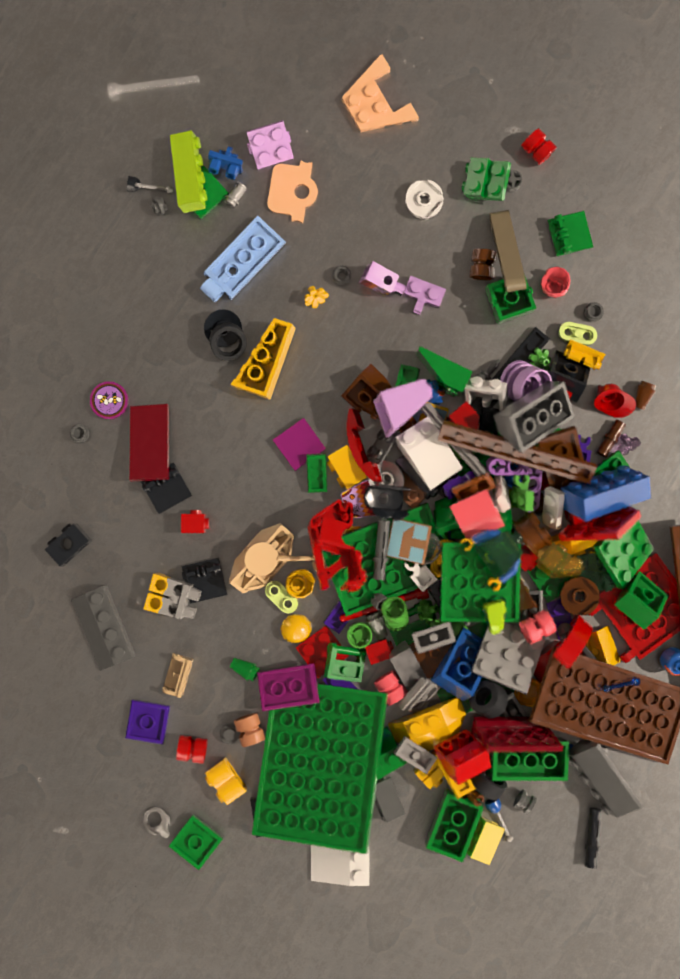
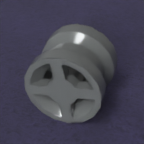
(515, 179)
(525, 801)

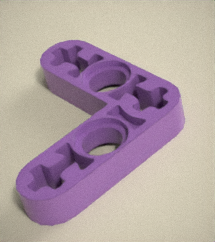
(521, 470)

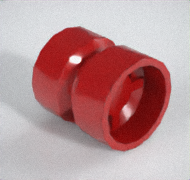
(541, 148)
(191, 749)

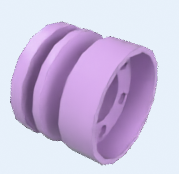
(523, 378)

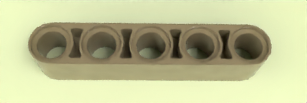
(507, 251)

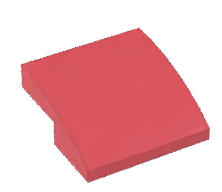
(477, 514)

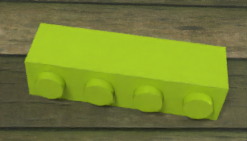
(187, 171)

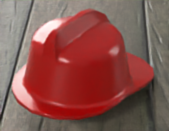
(614, 401)

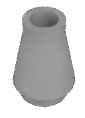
(377, 624)

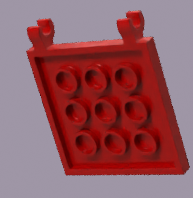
(666, 626)

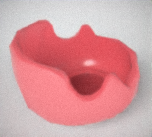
(555, 282)

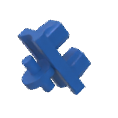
(225, 160)

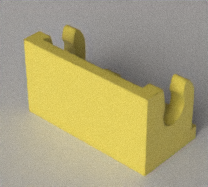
(485, 840)

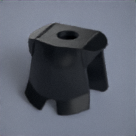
(392, 508)

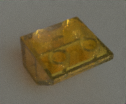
(558, 563)

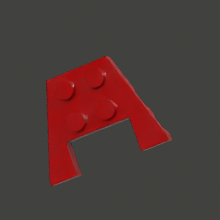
(605, 527)

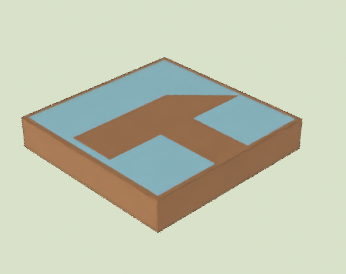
(409, 541)

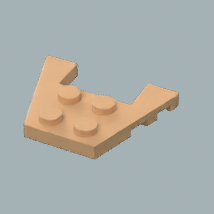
(369, 105)

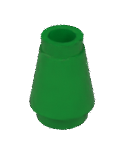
(245, 669)

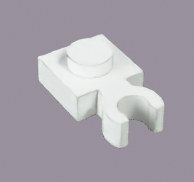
(422, 576)

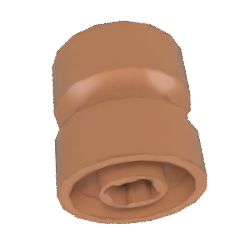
(249, 729)

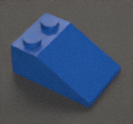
(458, 677)

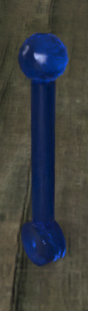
(635, 681)

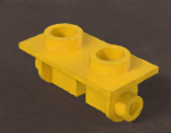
(578, 352)

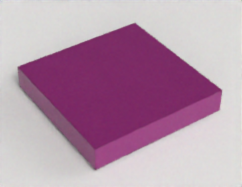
(298, 442)

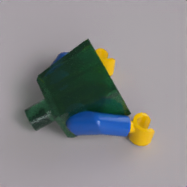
(499, 553)

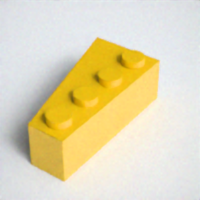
(266, 360)

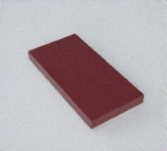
(149, 442)

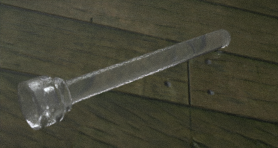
(116, 89)

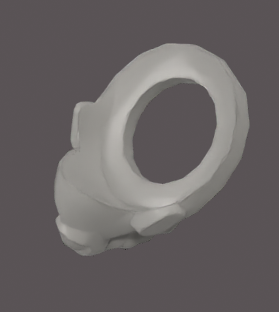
(162, 829)

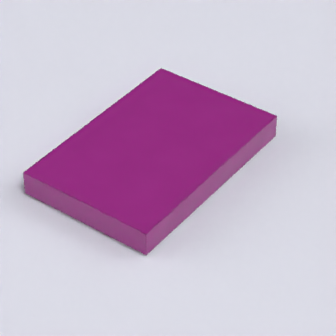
(288, 687)

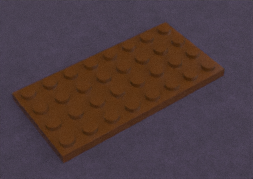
(626, 718)

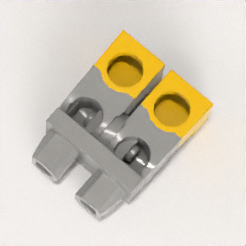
(176, 599)

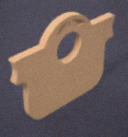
(282, 188)

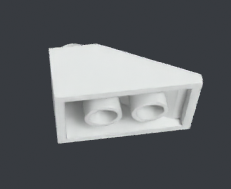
(427, 456)
(339, 866)

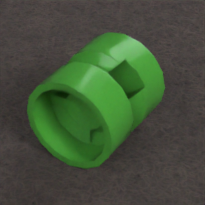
(395, 613)
(359, 634)

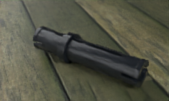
(592, 846)

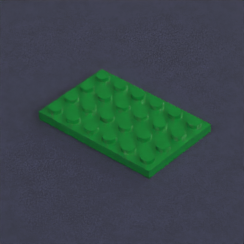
(397, 577)

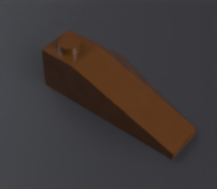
(366, 389)

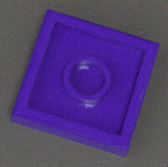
(147, 721)

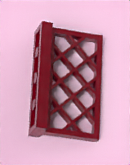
(509, 730)

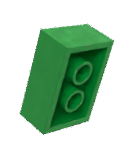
(453, 826)

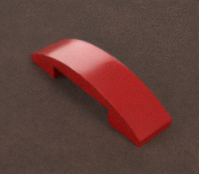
(354, 425)
(574, 641)

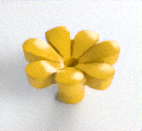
(315, 296)

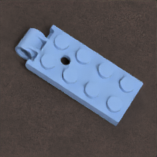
(245, 254)

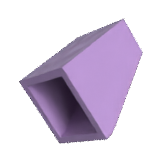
(400, 404)

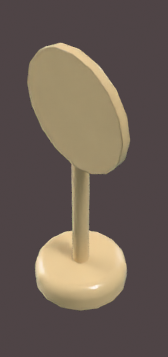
(263, 558)

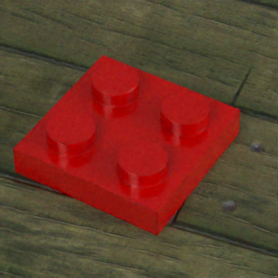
(315, 649)

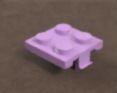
(270, 144)

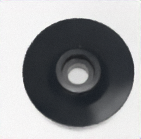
(222, 316)

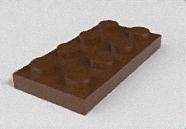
(563, 442)

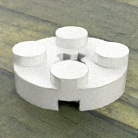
(424, 188)

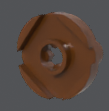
(568, 595)

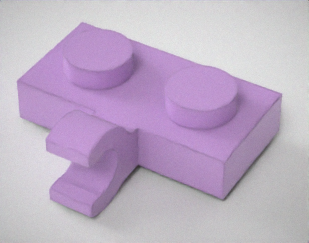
(424, 293)

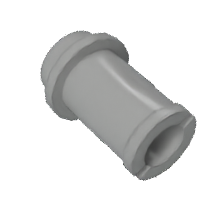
(235, 194)

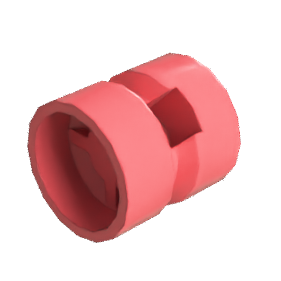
(537, 627)
(390, 684)

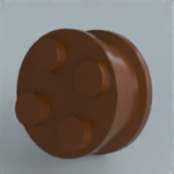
(531, 532)

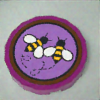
(109, 400)

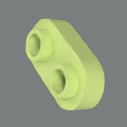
(577, 331)
(280, 598)

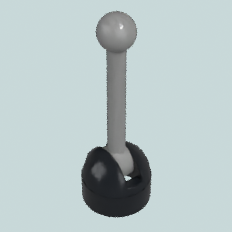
(134, 185)

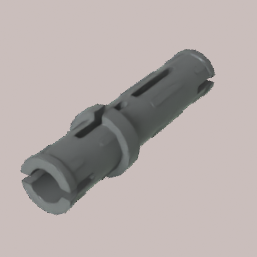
(380, 558)

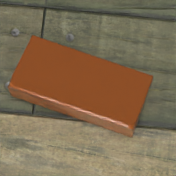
(473, 486)

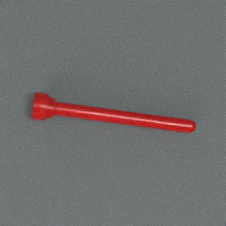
(417, 593)

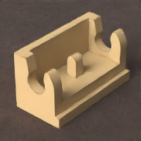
(177, 675)

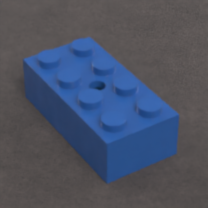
(606, 493)

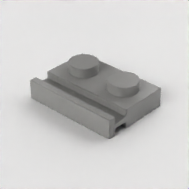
(419, 695)

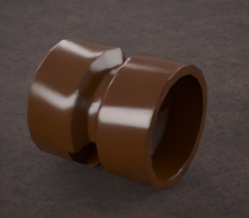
(483, 264)

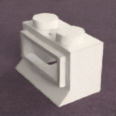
(488, 390)

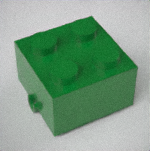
(511, 304)

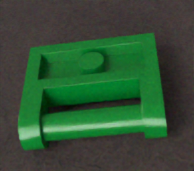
(413, 627)
(344, 669)

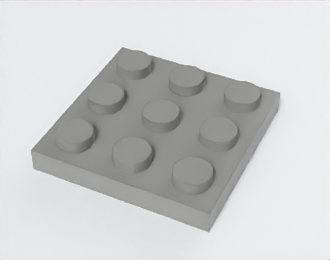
(507, 658)

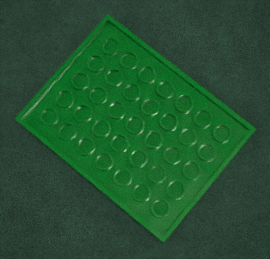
(322, 770)

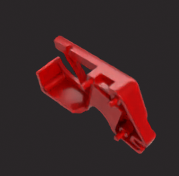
(326, 534)

